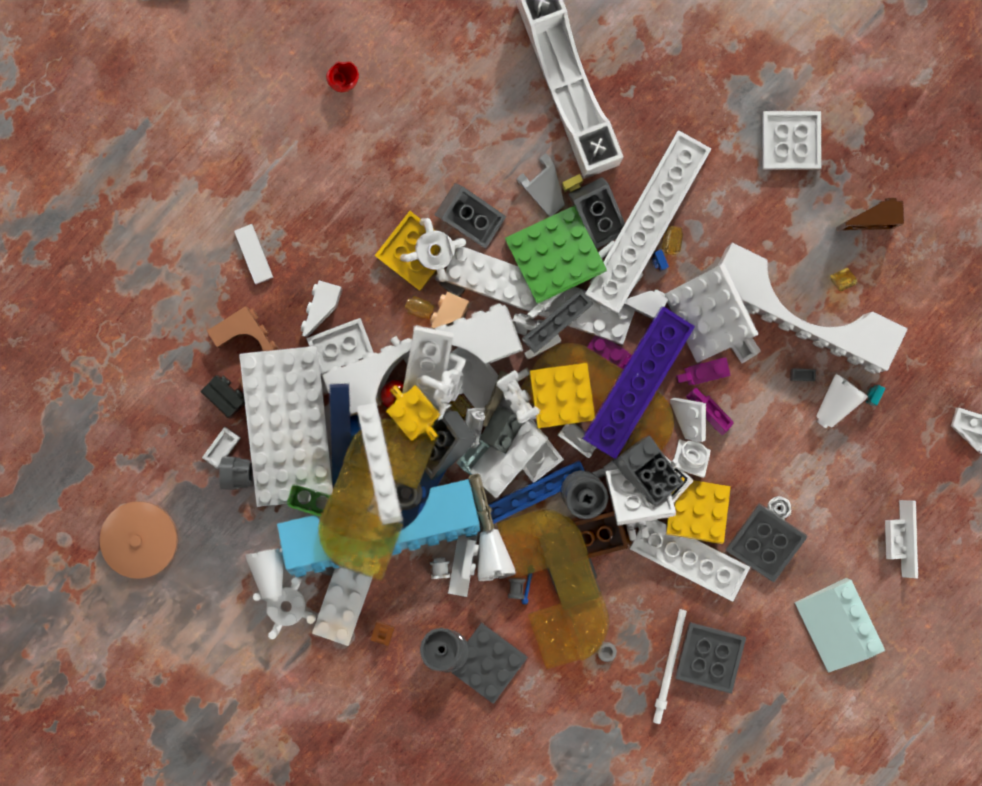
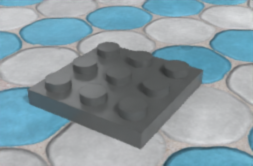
(766, 542)
(710, 657)
(490, 663)

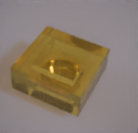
(843, 279)

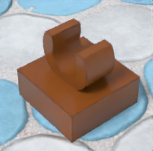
(382, 633)

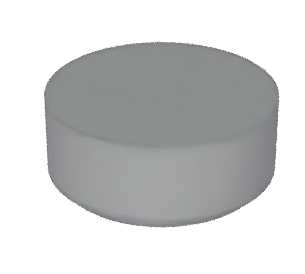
(607, 652)

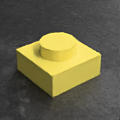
(573, 183)

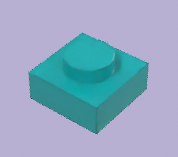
(874, 394)

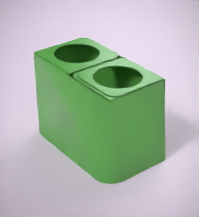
(294, 503)

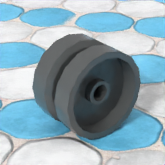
(584, 494)
(433, 648)

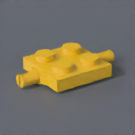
(413, 413)

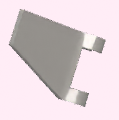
(545, 187)

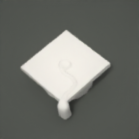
(691, 457)

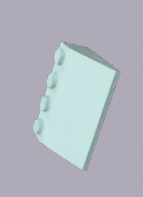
(839, 625)

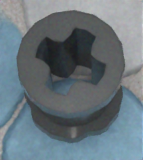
(516, 588)

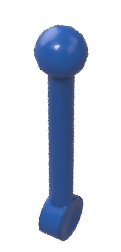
(525, 601)

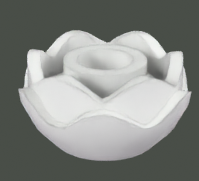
(781, 502)

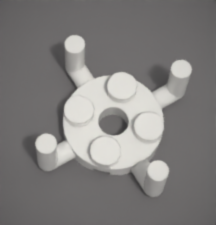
(423, 247)
(450, 386)
(519, 398)
(287, 618)

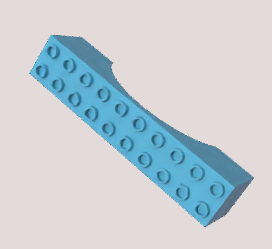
(445, 516)

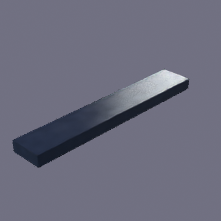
(339, 426)

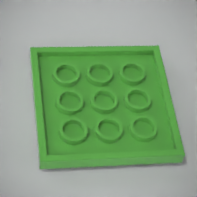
(555, 254)

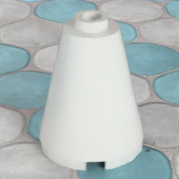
(839, 401)
(493, 557)
(267, 572)

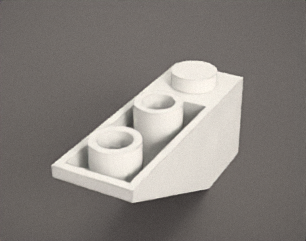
(323, 304)

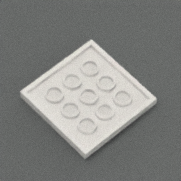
(715, 311)

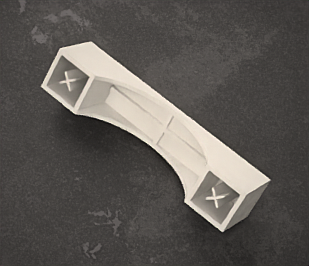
(579, 111)
(486, 335)
(867, 341)

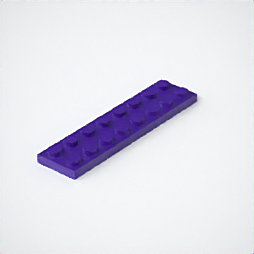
(638, 382)

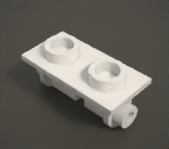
(523, 323)
(474, 421)

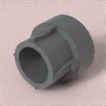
(235, 473)
(413, 501)

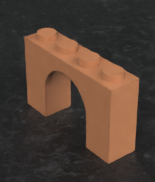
(239, 324)

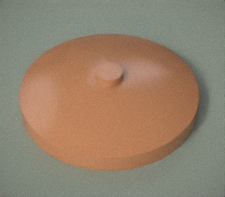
(138, 539)

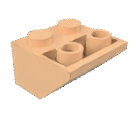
(451, 309)

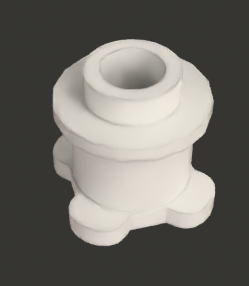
(440, 568)

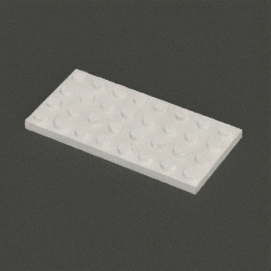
(286, 424)

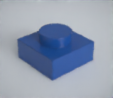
(659, 260)

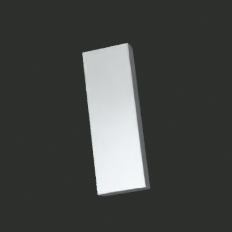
(253, 254)

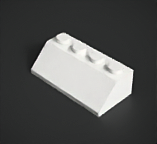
(500, 468)

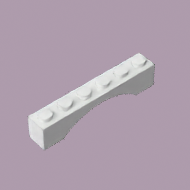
(379, 463)

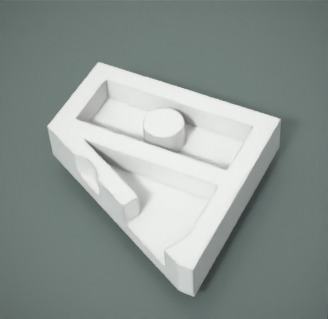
(691, 418)
(969, 427)

